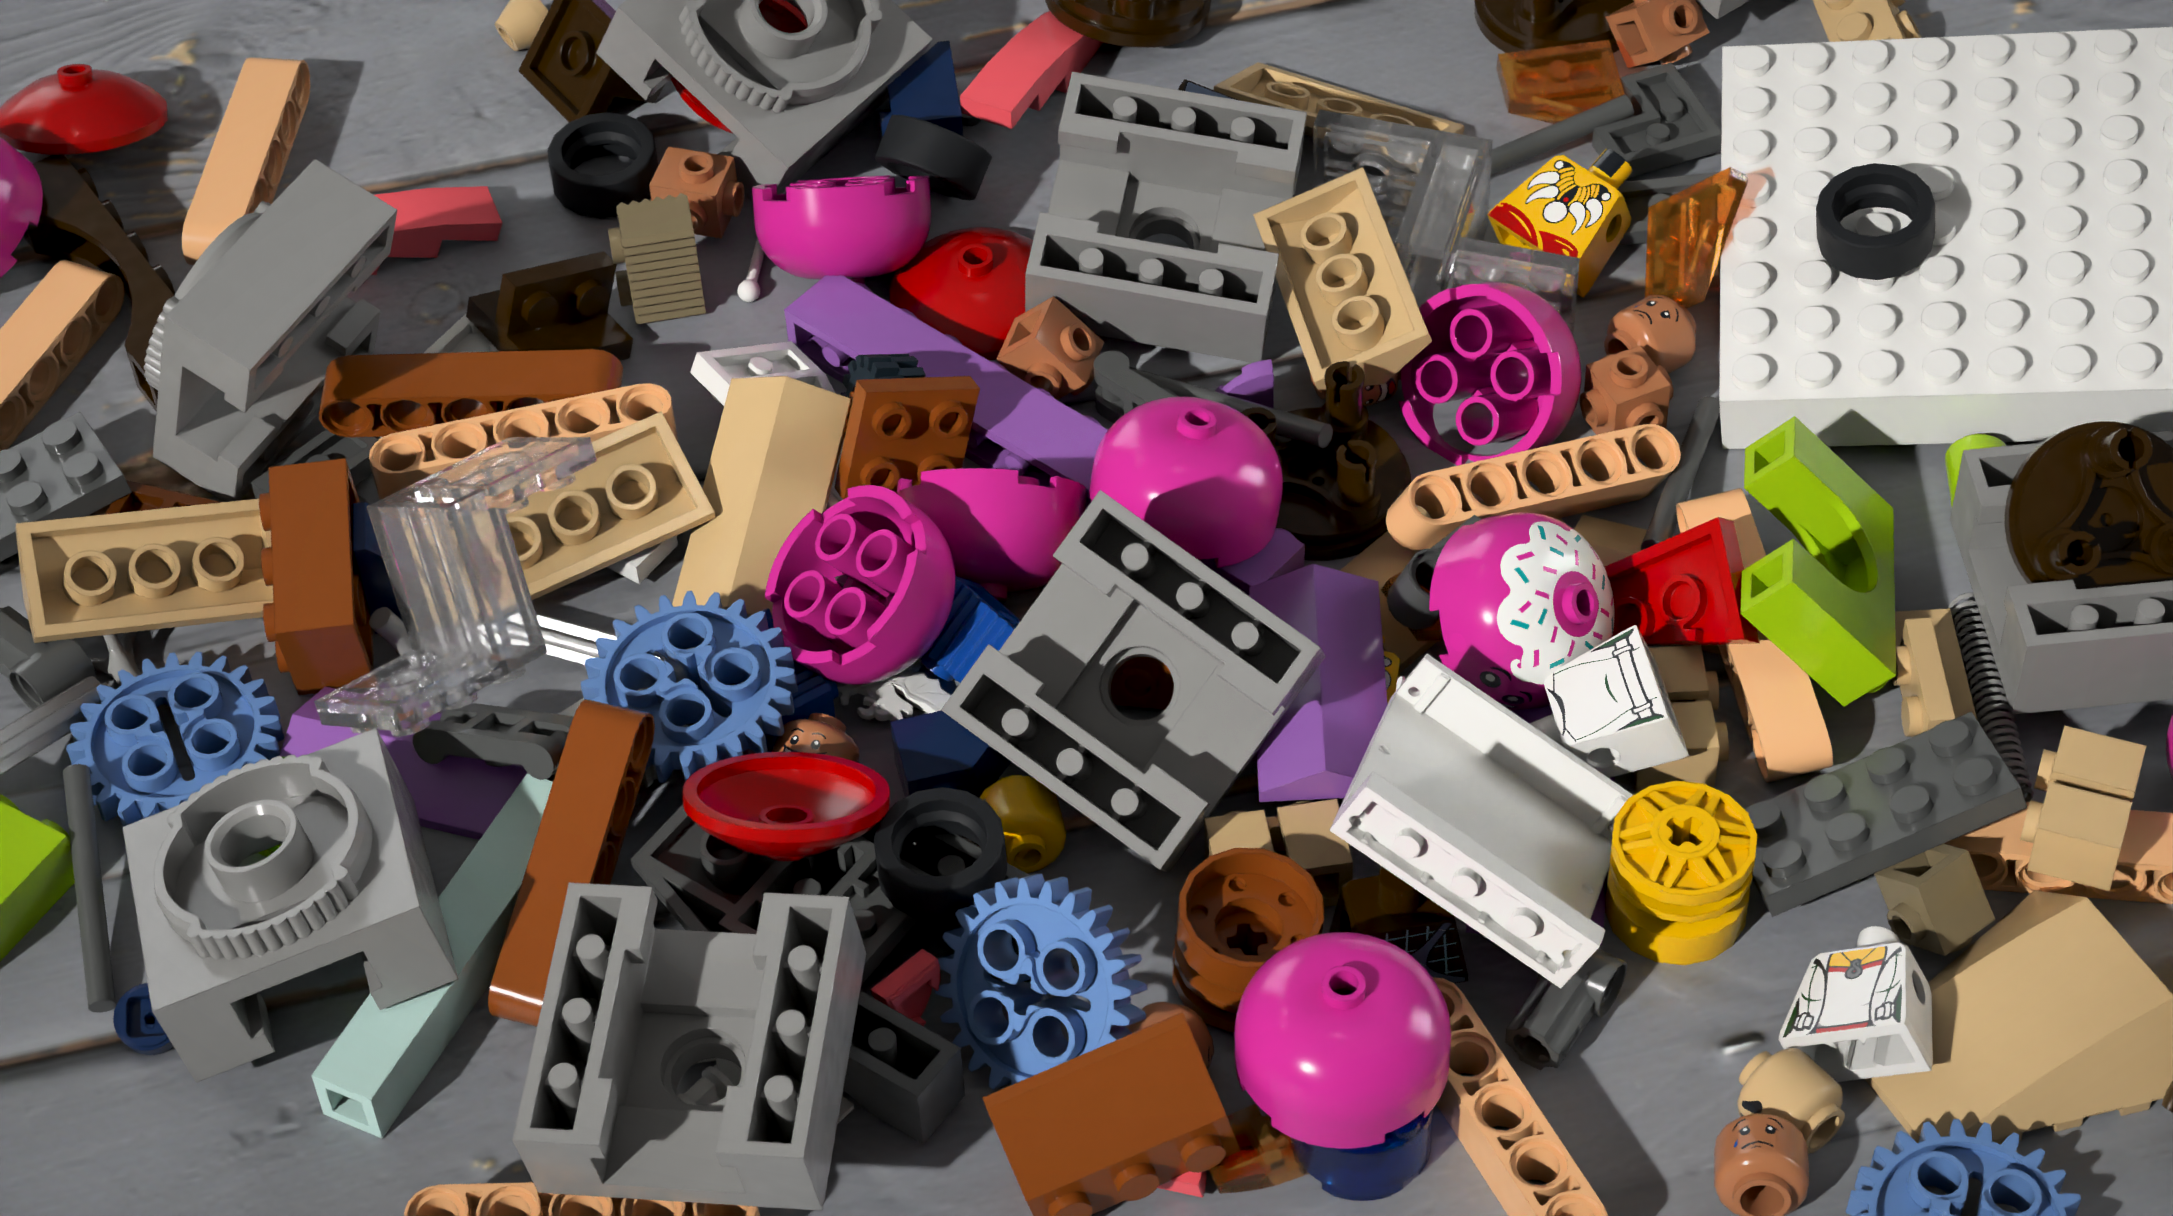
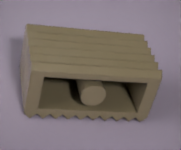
(660, 259)

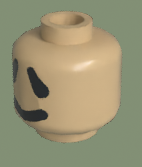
(1795, 1090)

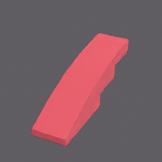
(1027, 71)
(440, 214)

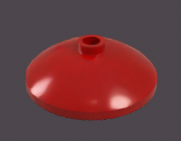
(81, 112)
(967, 285)
(786, 802)

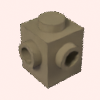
(1935, 899)

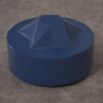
(137, 1023)

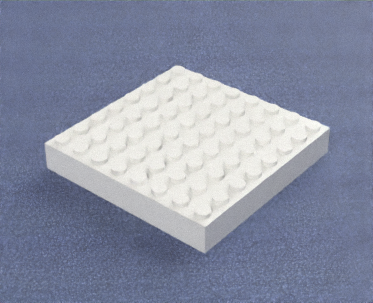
(2044, 254)

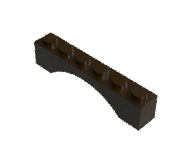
(91, 233)

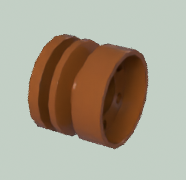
(1234, 919)

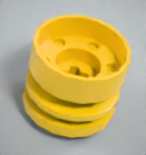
(1680, 872)

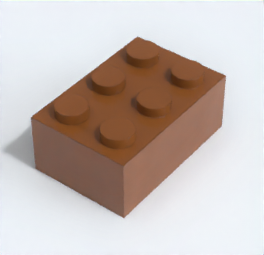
(318, 595)

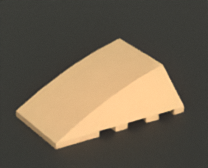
(2040, 1028)

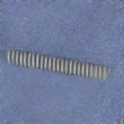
(2014, 742)

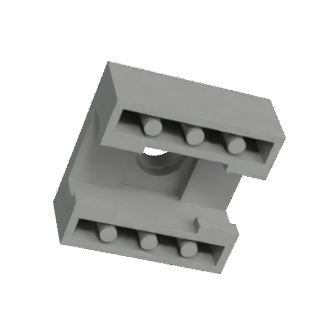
(773, 89)
(1174, 165)
(257, 326)
(1118, 599)
(2048, 638)
(337, 886)
(644, 1005)

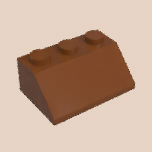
(1113, 1122)

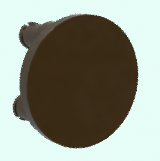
(1133, 21)
(1545, 23)
(1338, 493)
(2094, 508)

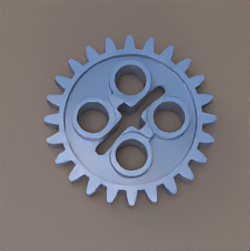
(726, 652)
(218, 714)
(1047, 929)
(1898, 1177)

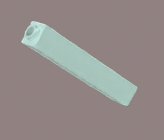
(391, 1050)

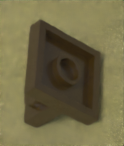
(565, 61)
(553, 308)

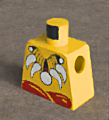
(1568, 212)

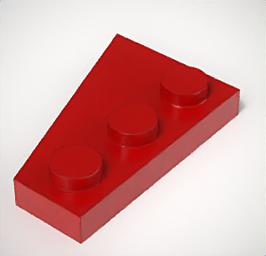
(1684, 589)

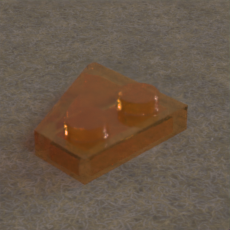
(1558, 80)
(1689, 236)

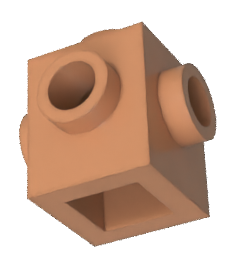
(1657, 30)
(708, 183)
(1051, 349)
(1625, 392)

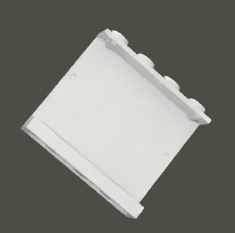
(1486, 819)

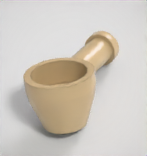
(520, 22)

